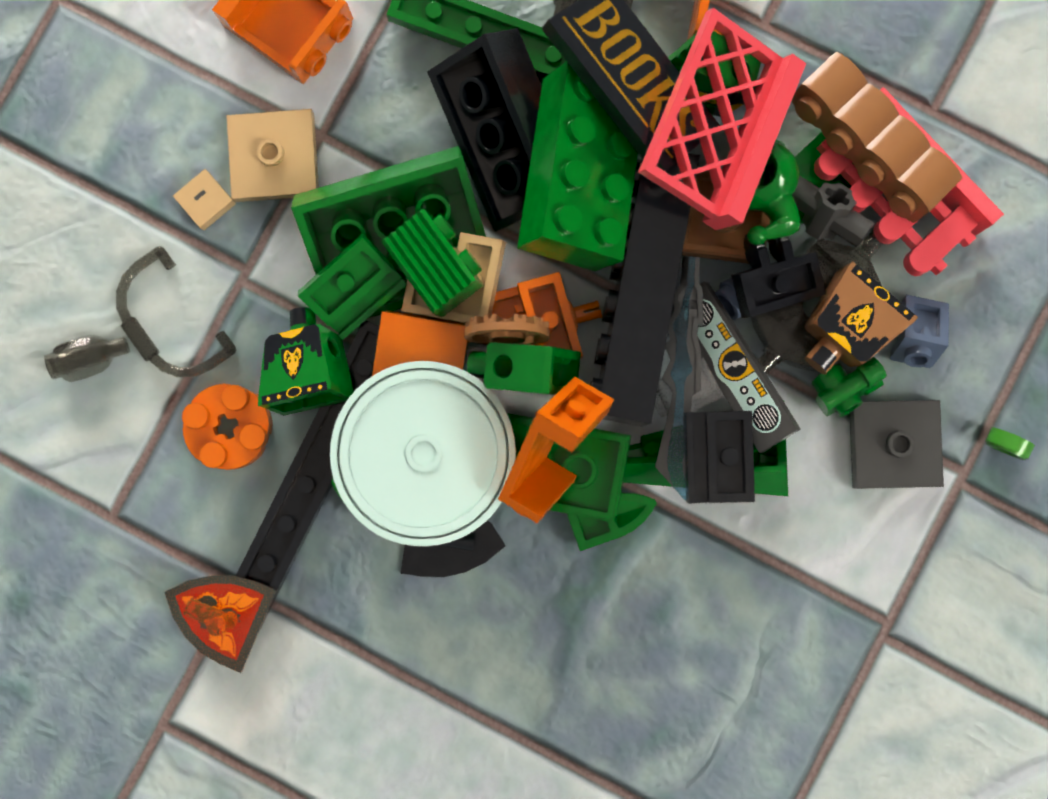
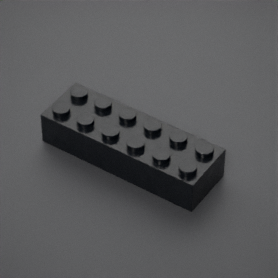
(642, 300)

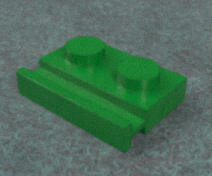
(352, 287)

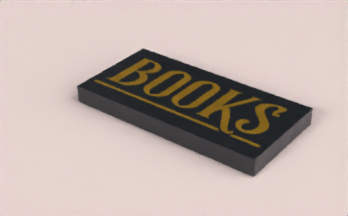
(622, 70)

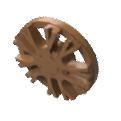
(514, 330)

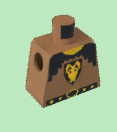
(854, 320)

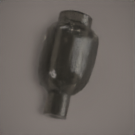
(83, 357)

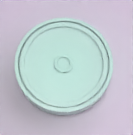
(422, 453)

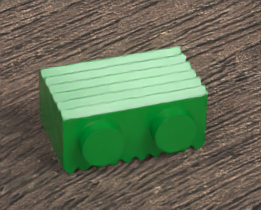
(433, 262)

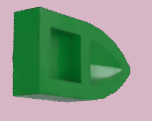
(632, 512)

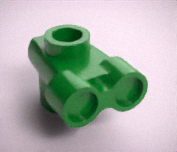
(842, 391)

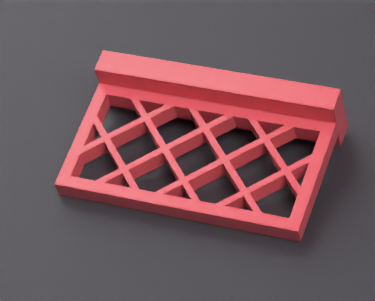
(748, 145)

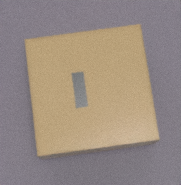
(204, 199)

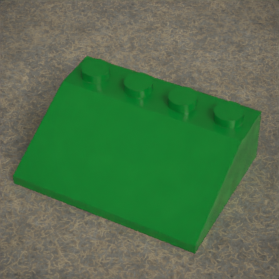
(381, 202)

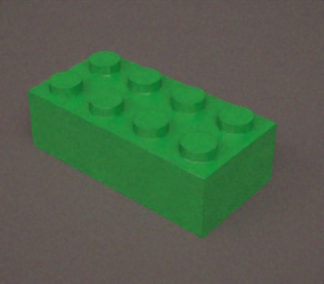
(577, 178)

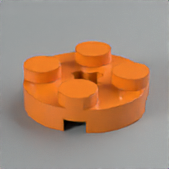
(202, 422)

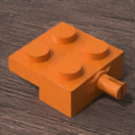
(547, 299)

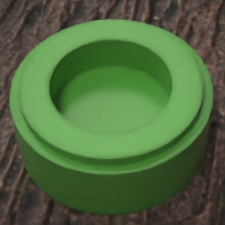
(1009, 443)

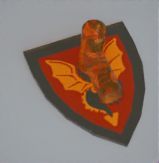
(221, 615)

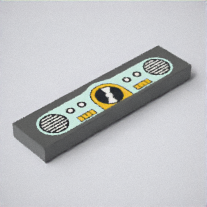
(741, 375)

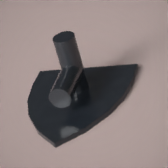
(454, 556)

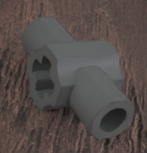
(830, 212)

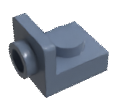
(925, 338)

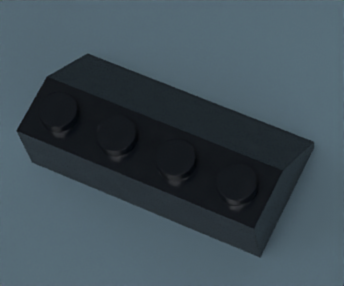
(493, 111)

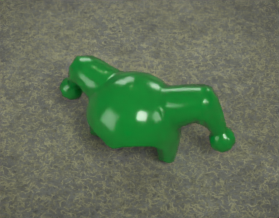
(775, 196)

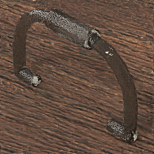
(141, 339)

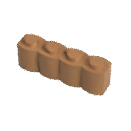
(879, 141)

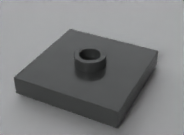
(896, 444)

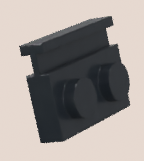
(719, 457)

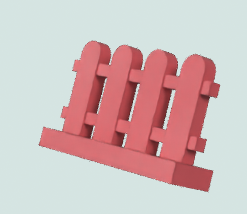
(960, 213)

